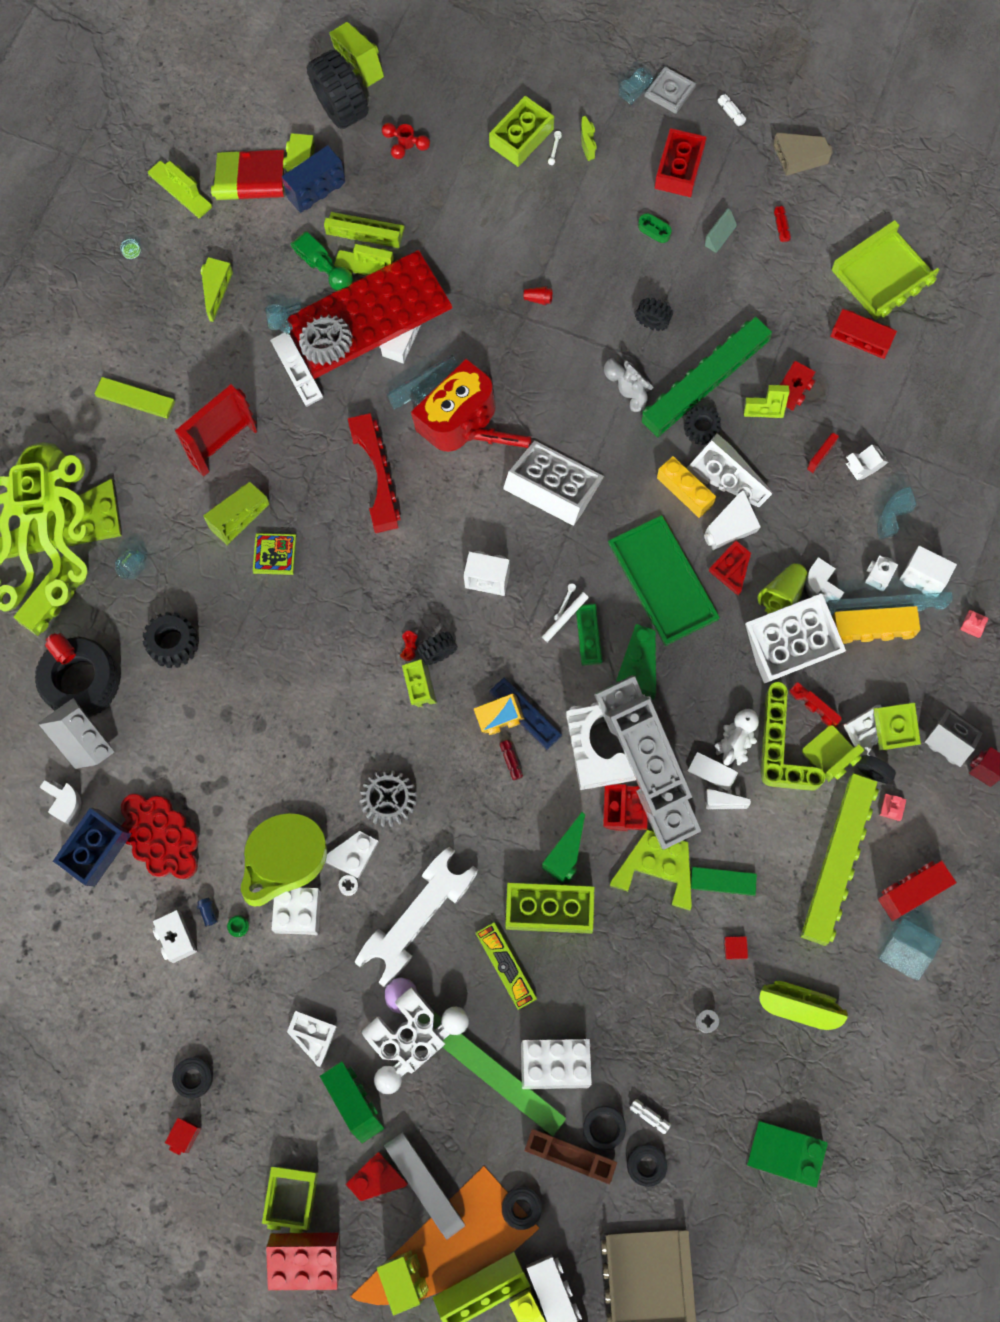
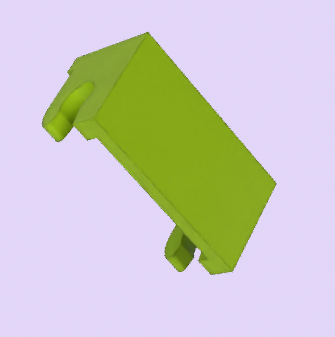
(419, 683)

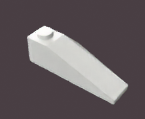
(727, 470)

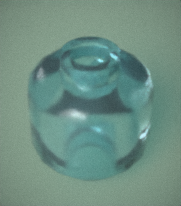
(129, 564)

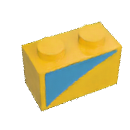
(499, 714)

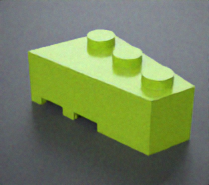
(358, 52)
(236, 512)

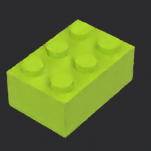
(521, 131)

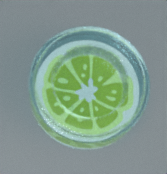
(130, 248)

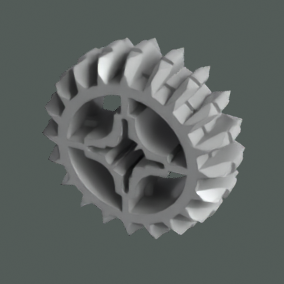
(321, 341)
(381, 804)

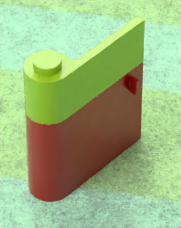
(249, 175)

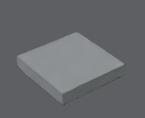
(670, 90)

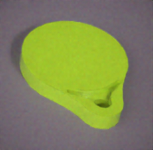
(281, 857)

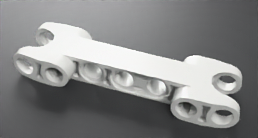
(393, 945)

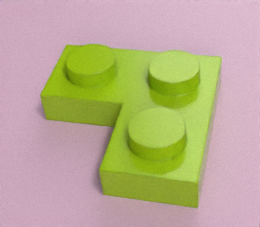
(771, 406)

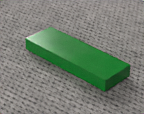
(588, 635)
(723, 881)

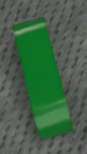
(654, 228)

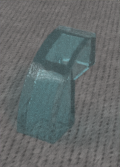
(899, 504)

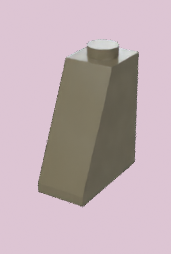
(801, 152)

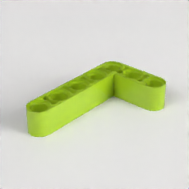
(777, 745)

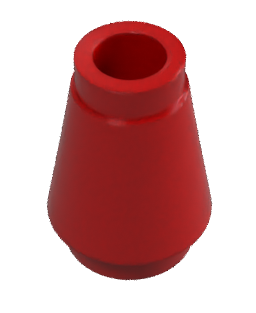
(539, 295)

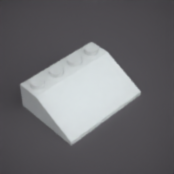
(552, 482)
(794, 638)

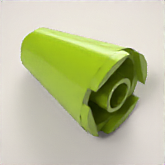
(784, 589)

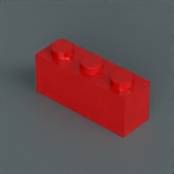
(863, 333)

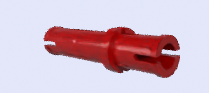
(524, 441)

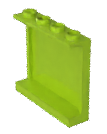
(883, 271)

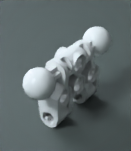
(378, 1034)

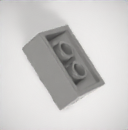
(76, 735)

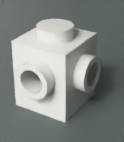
(881, 572)

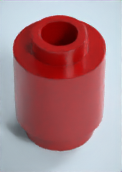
(60, 648)

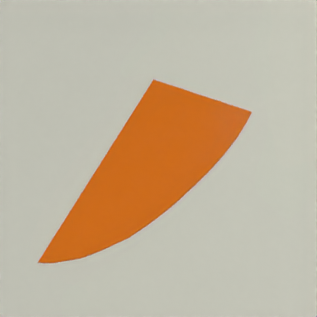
(468, 1251)

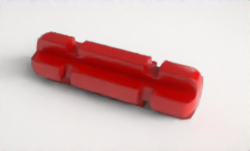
(782, 224)

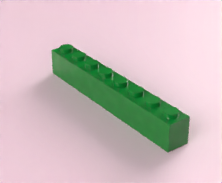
(706, 376)

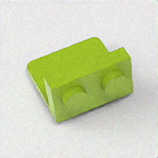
(832, 753)

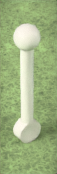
(557, 135)
(571, 588)

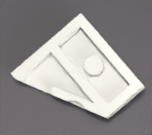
(863, 730)
(353, 854)

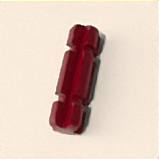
(511, 760)

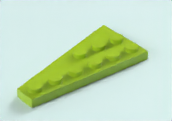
(99, 517)

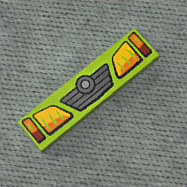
(506, 966)

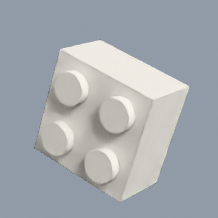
(927, 571)
(487, 573)
(297, 912)

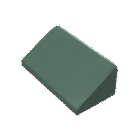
(720, 231)

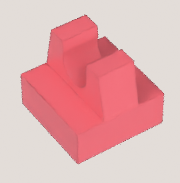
(974, 623)
(892, 807)

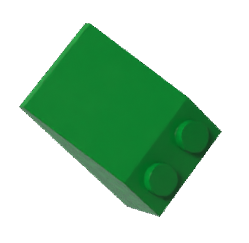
(563, 858)
(787, 1154)

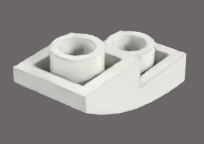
(712, 771)

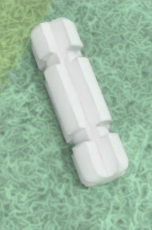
(731, 110)
(650, 1116)

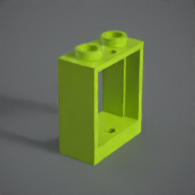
(276, 1223)

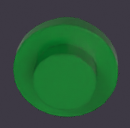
(238, 926)

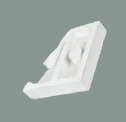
(312, 1036)

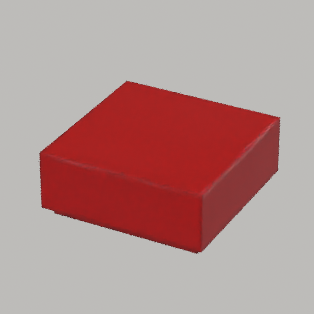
(735, 948)

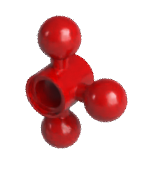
(398, 150)

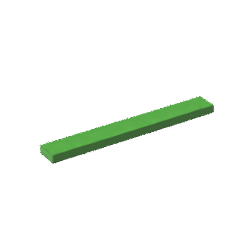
(499, 1079)

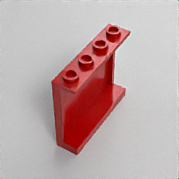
(215, 426)

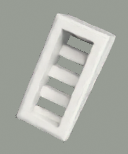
(721, 800)

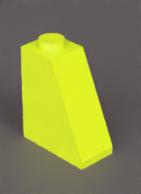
(526, 1307)

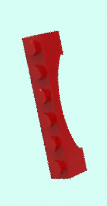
(382, 513)

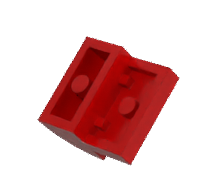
(623, 808)

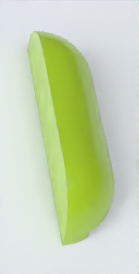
(802, 1005)

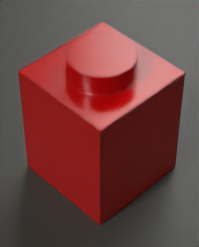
(182, 1136)

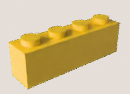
(877, 624)

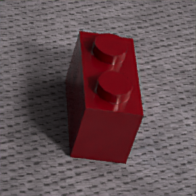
(986, 766)

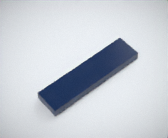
(534, 721)

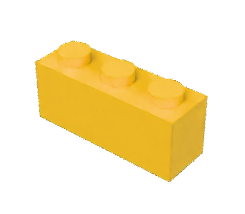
(686, 487)

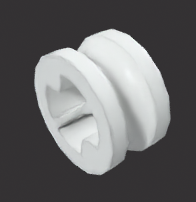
(353, 881)

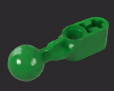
(316, 256)

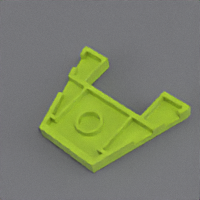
(667, 864)

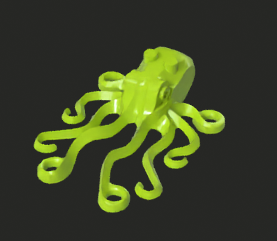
(39, 492)

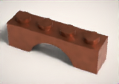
(570, 1156)

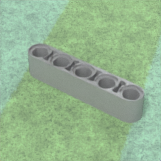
(424, 1185)

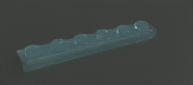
(922, 601)

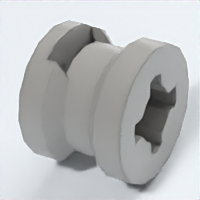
(703, 1022)

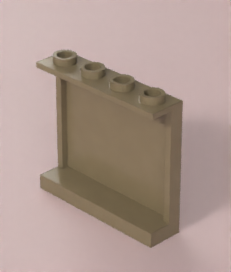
(649, 1277)

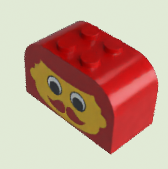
(456, 408)

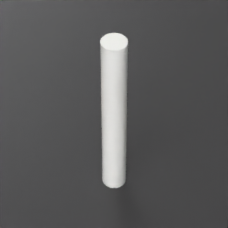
(565, 617)

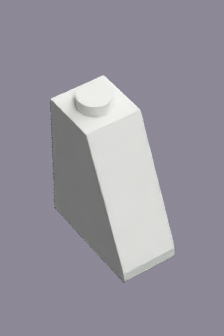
(733, 523)

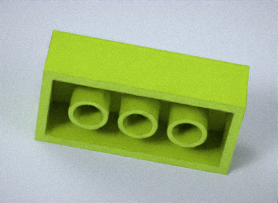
(550, 908)
(403, 1282)

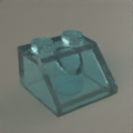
(910, 949)

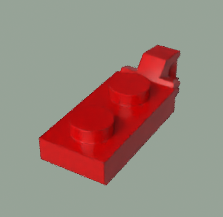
(814, 704)

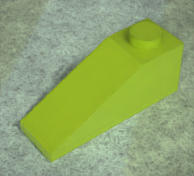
(215, 280)

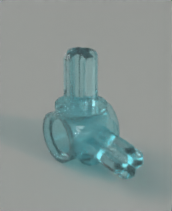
(278, 316)

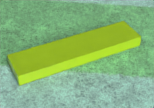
(134, 397)

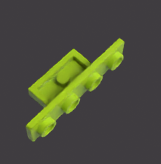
(180, 186)
(364, 259)

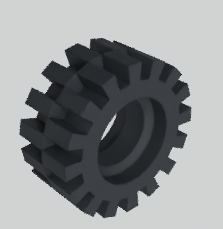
(654, 314)
(702, 414)
(437, 648)

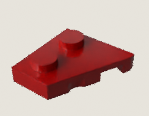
(732, 567)
(375, 1179)

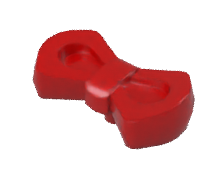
(409, 651)

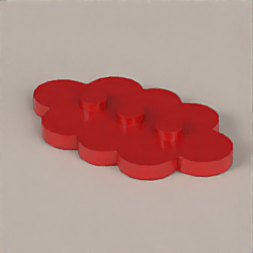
(160, 836)

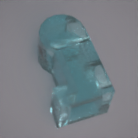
(635, 85)

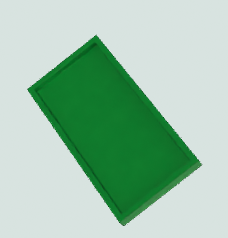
(663, 580)

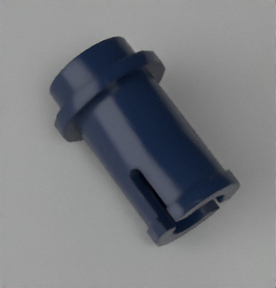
(207, 912)

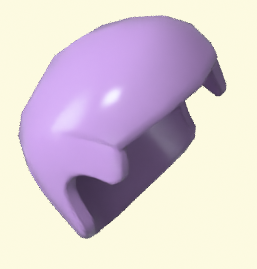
(394, 990)

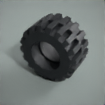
(163, 626)

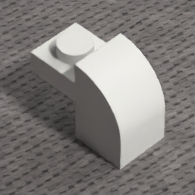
(866, 462)
(818, 582)
(67, 804)

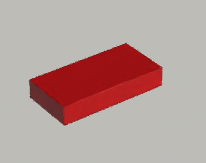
(822, 452)

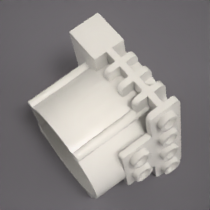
(590, 767)

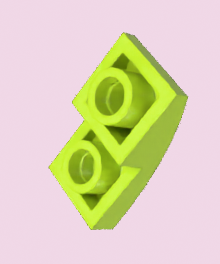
(587, 133)

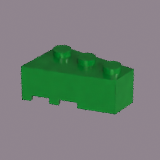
(641, 660)
(351, 1102)

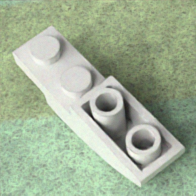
(296, 369)

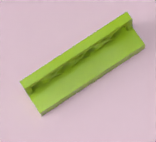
(364, 230)

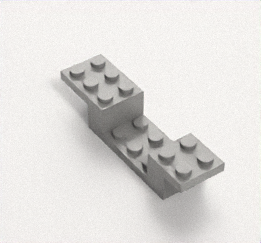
(651, 758)

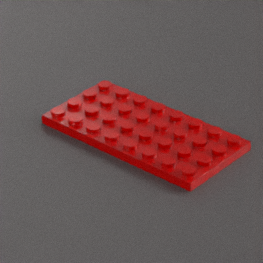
(377, 308)

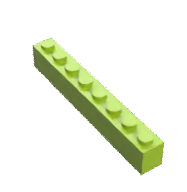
(839, 859)

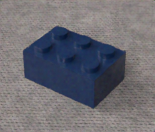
(313, 179)
(92, 847)

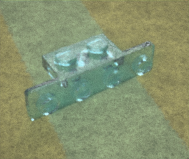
(422, 384)

